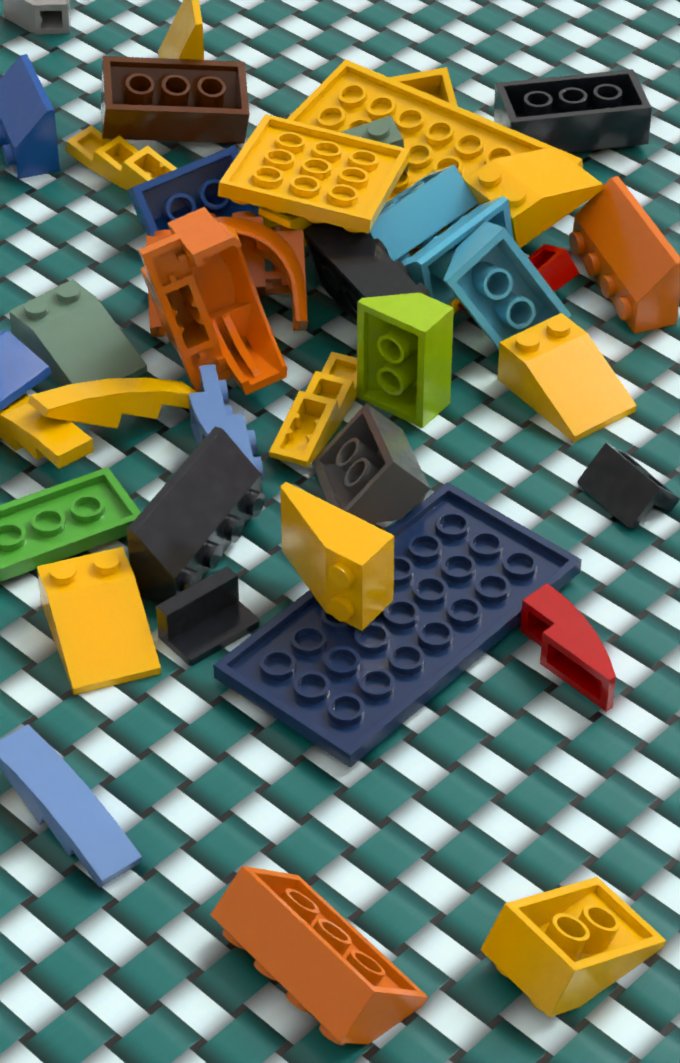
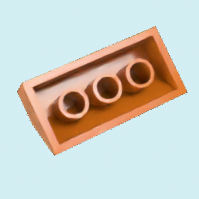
(628, 258)
(315, 956)

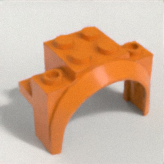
(278, 245)
(211, 303)

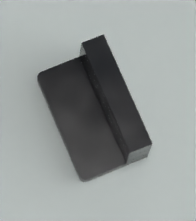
(624, 486)
(205, 617)

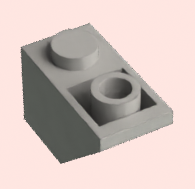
(40, 15)

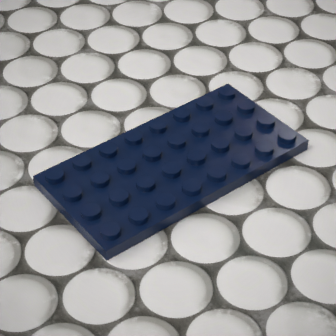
(453, 599)

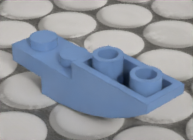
(208, 411)

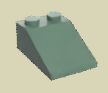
(75, 336)

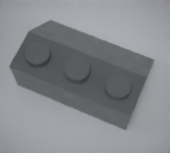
(371, 469)

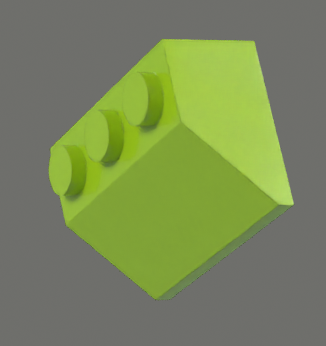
(405, 355)

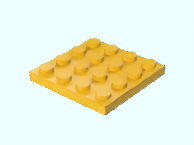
(314, 173)

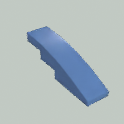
(66, 805)

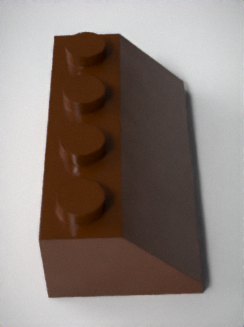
(174, 100)

